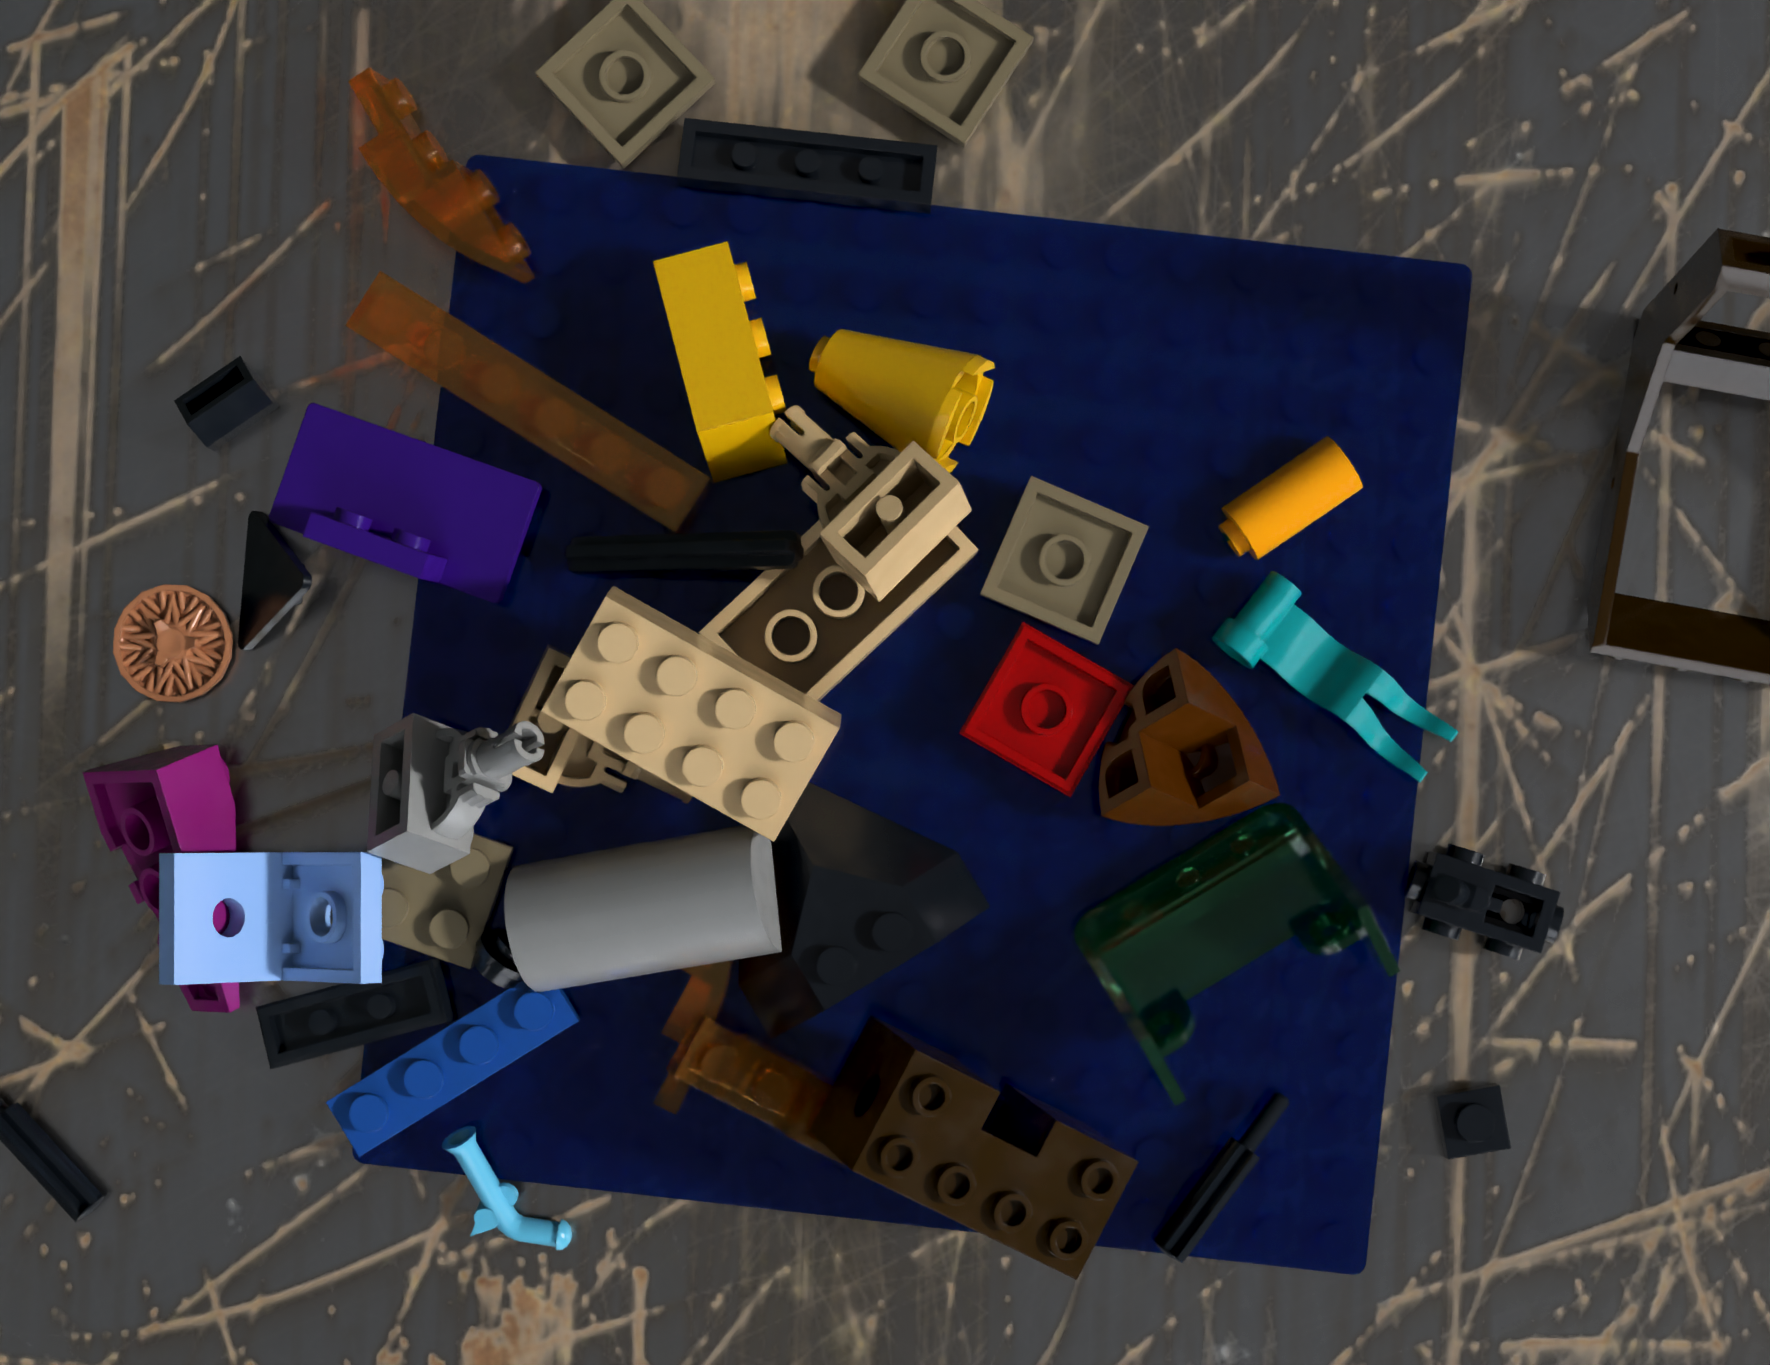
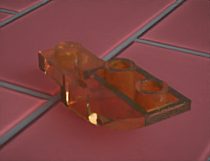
(437, 193)
(752, 1079)

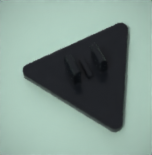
(271, 581)

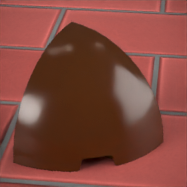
(1183, 752)

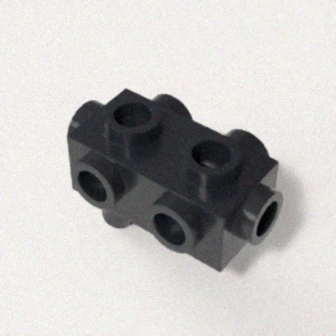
(1462, 894)

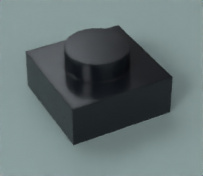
(1472, 1121)

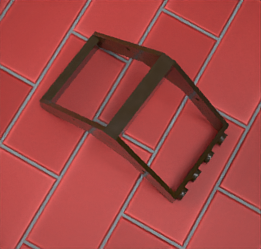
(1683, 350)

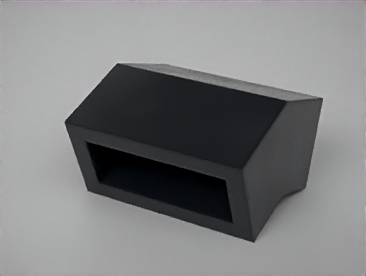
(226, 404)

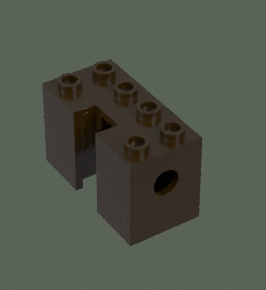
(918, 1129)

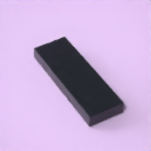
(354, 1014)

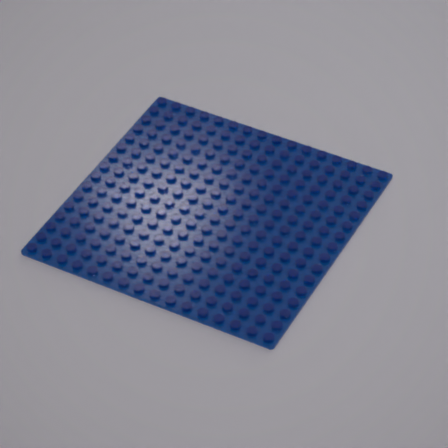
(1127, 374)

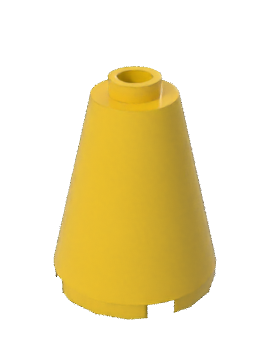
(905, 389)

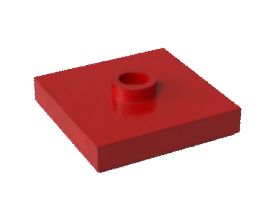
(1046, 709)

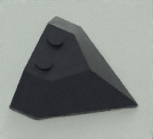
(851, 906)

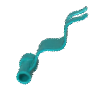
(1323, 669)

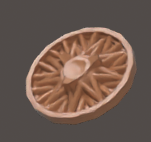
(172, 643)

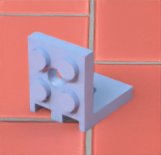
(276, 917)

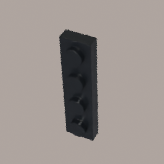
(807, 165)

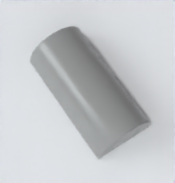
(643, 908)

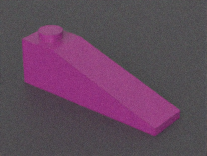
(169, 805)

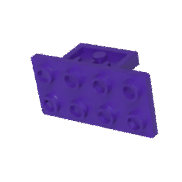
(405, 503)

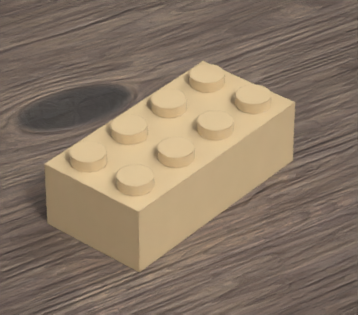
(818, 620)
(693, 713)

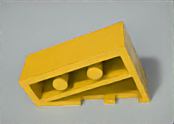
(721, 359)

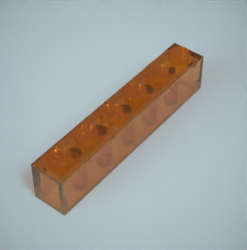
(530, 404)

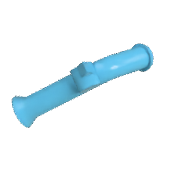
(498, 1198)

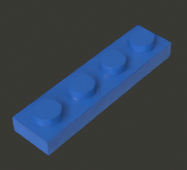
(450, 1064)

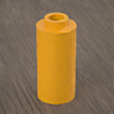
(1289, 499)

